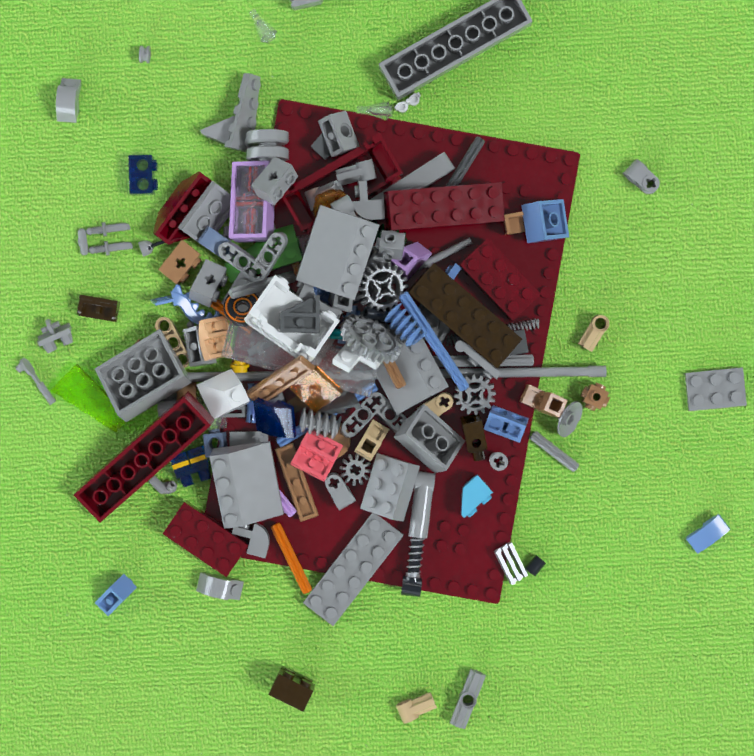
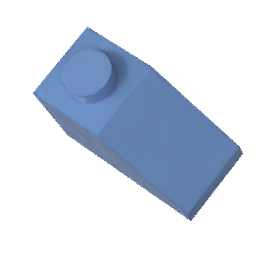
(115, 594)

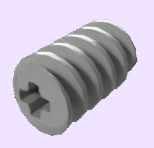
(319, 423)

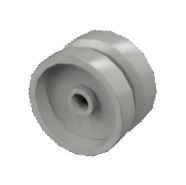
(267, 145)

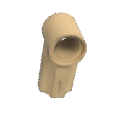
(593, 334)
(412, 708)

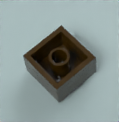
(292, 689)

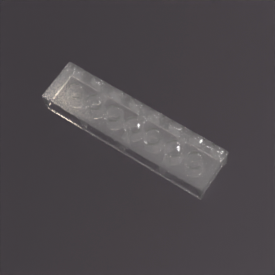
(253, 348)

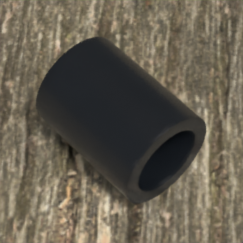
(535, 565)

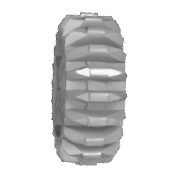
(386, 281)

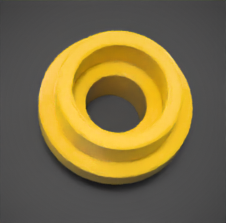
(239, 367)

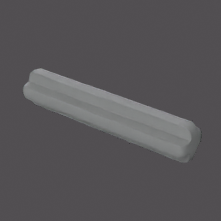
(554, 451)

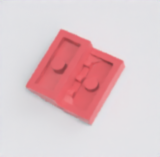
(316, 455)

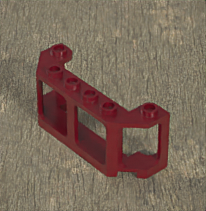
(330, 170)

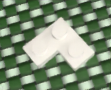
(348, 359)

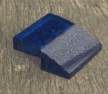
(275, 418)

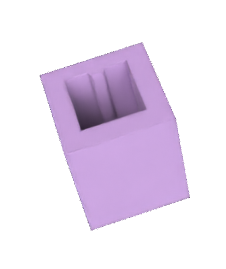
(412, 259)

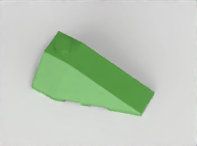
(289, 256)

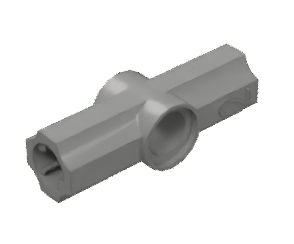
(471, 687)

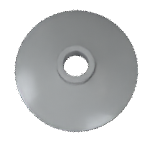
(569, 419)

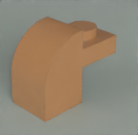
(543, 401)

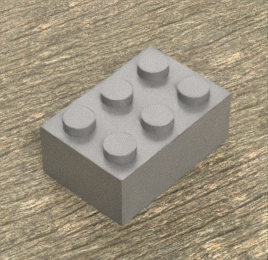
(390, 487)

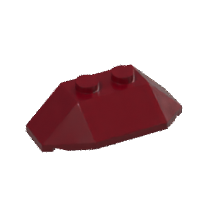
(178, 207)

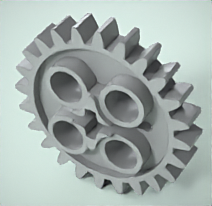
(371, 339)

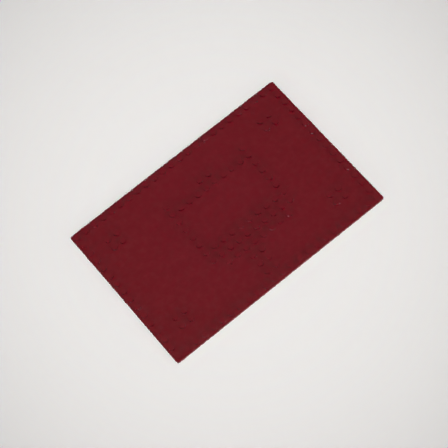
(458, 549)

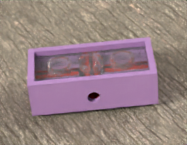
(249, 215)

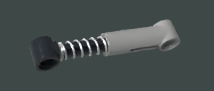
(418, 531)

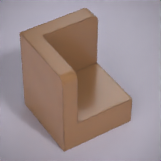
(514, 223)

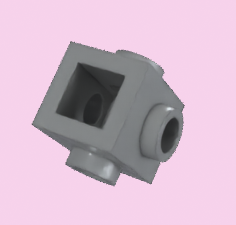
(391, 245)

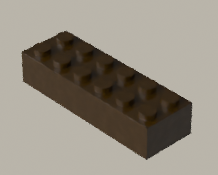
(464, 315)

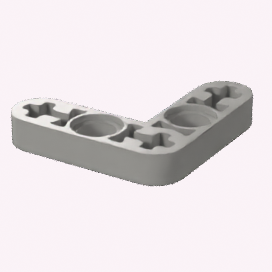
(260, 261)
(378, 410)

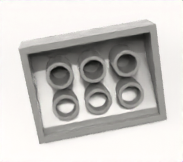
(337, 252)
(419, 372)
(142, 376)
(246, 483)

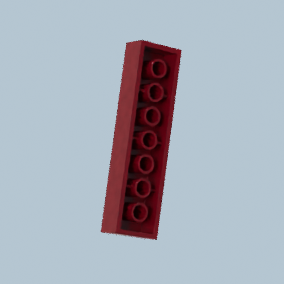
(144, 457)

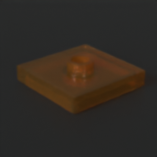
(316, 389)

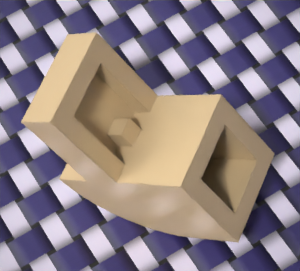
(371, 440)

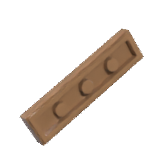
(281, 379)
(297, 483)

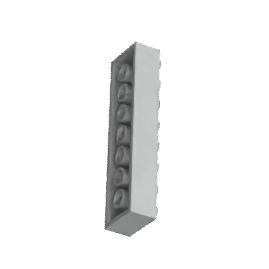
(454, 45)

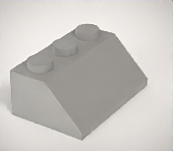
(429, 439)

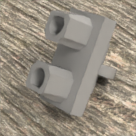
(62, 332)

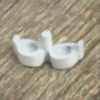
(413, 100)

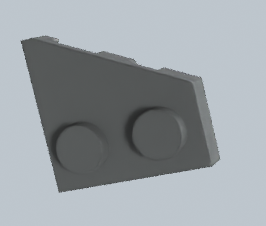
(301, 317)
(341, 403)

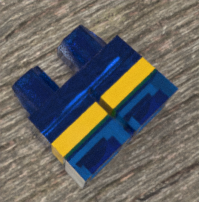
(183, 468)

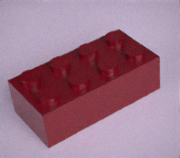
(499, 279)
(206, 538)

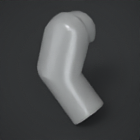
(163, 487)

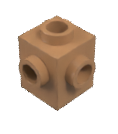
(588, 393)

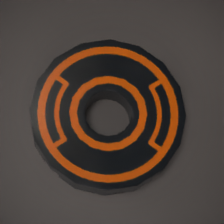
(233, 314)

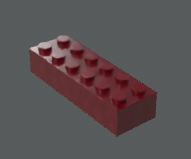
(443, 206)

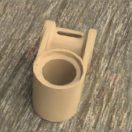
(435, 406)

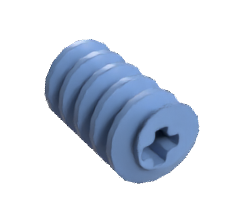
(404, 326)

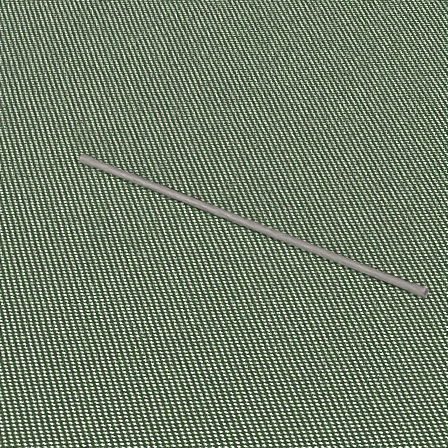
(590, 371)

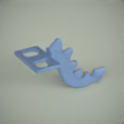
(185, 304)

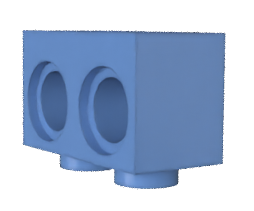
(506, 423)

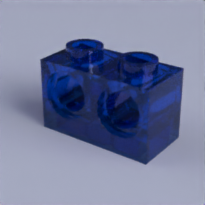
(137, 175)

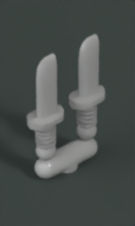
(82, 239)

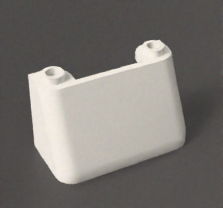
(266, 320)

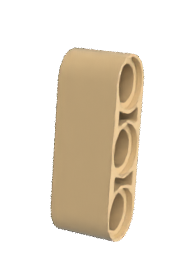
(173, 332)

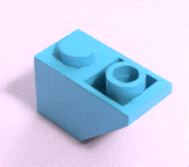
(473, 494)

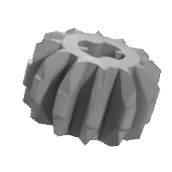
(352, 475)

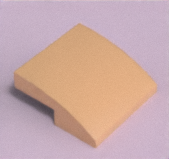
(212, 337)

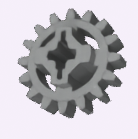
(480, 399)

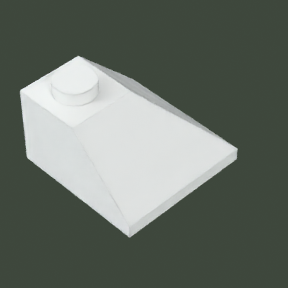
(223, 394)

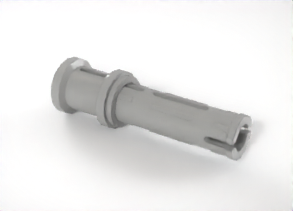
(501, 464)

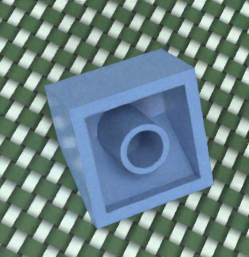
(545, 221)

